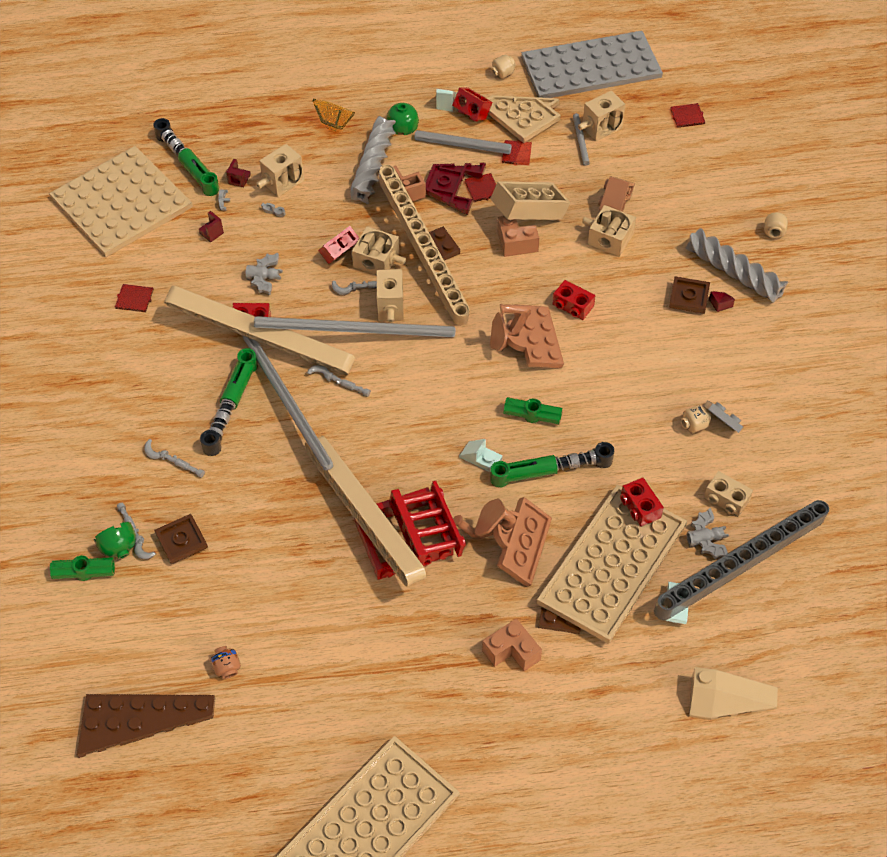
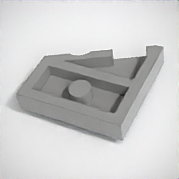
(718, 410)

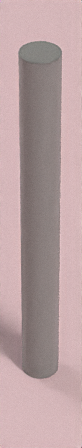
(581, 140)

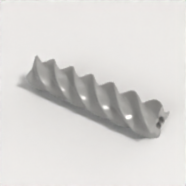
(370, 161)
(736, 265)

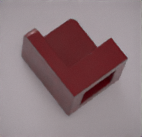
(237, 176)
(213, 228)

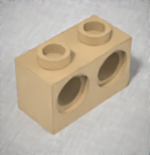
(729, 491)

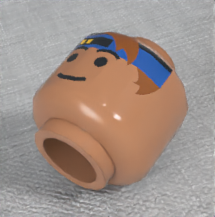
(225, 662)

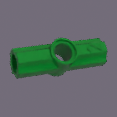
(532, 410)
(93, 568)

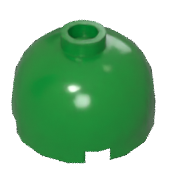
(405, 117)
(116, 541)

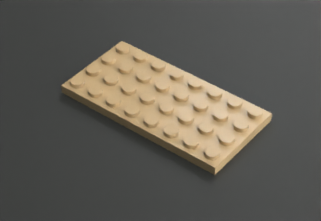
(609, 568)
(378, 810)

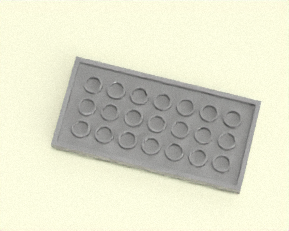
(591, 65)

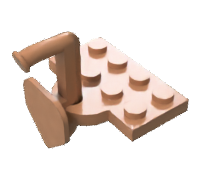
(528, 332)
(517, 532)

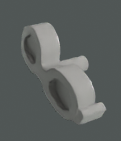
(221, 199)
(270, 208)

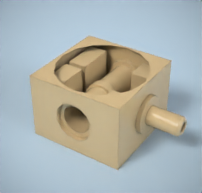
(603, 115)
(281, 170)
(610, 230)
(376, 251)
(390, 295)

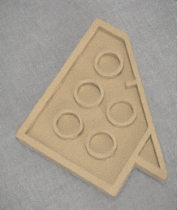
(524, 115)

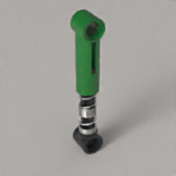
(205, 178)
(229, 400)
(549, 465)

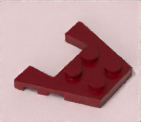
(445, 182)

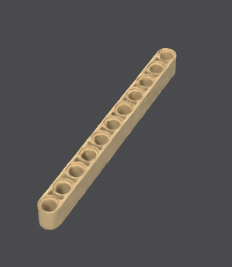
(411, 220)
(244, 325)
(370, 517)

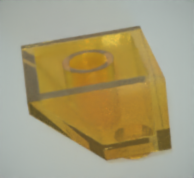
(332, 115)

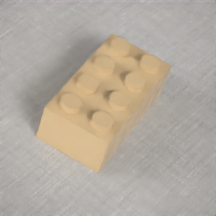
(530, 200)

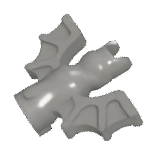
(261, 272)
(704, 536)

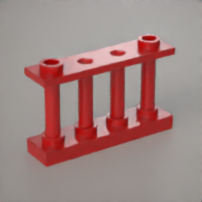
(413, 535)

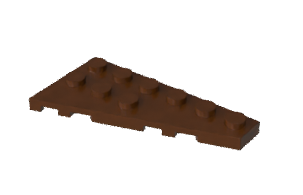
(132, 717)

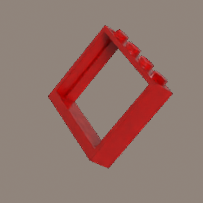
(383, 569)

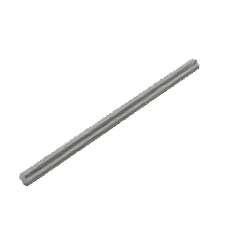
(353, 326)
(290, 404)

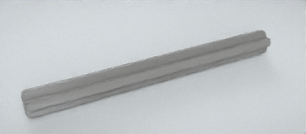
(463, 142)

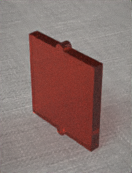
(687, 115)
(519, 154)
(481, 188)
(134, 298)

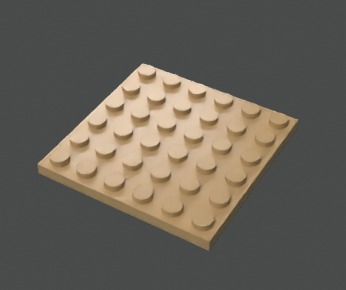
(120, 201)

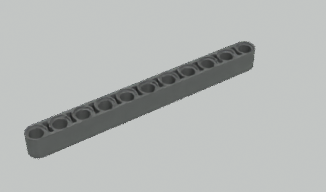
(798, 525)

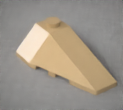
(724, 694)

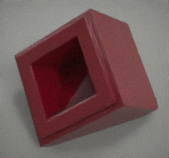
(721, 300)

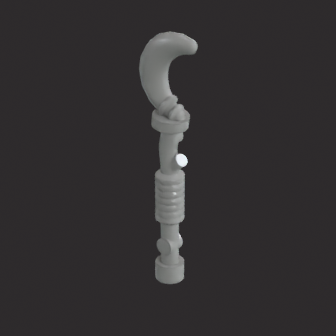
(343, 291)
(345, 383)
(178, 462)
(139, 539)

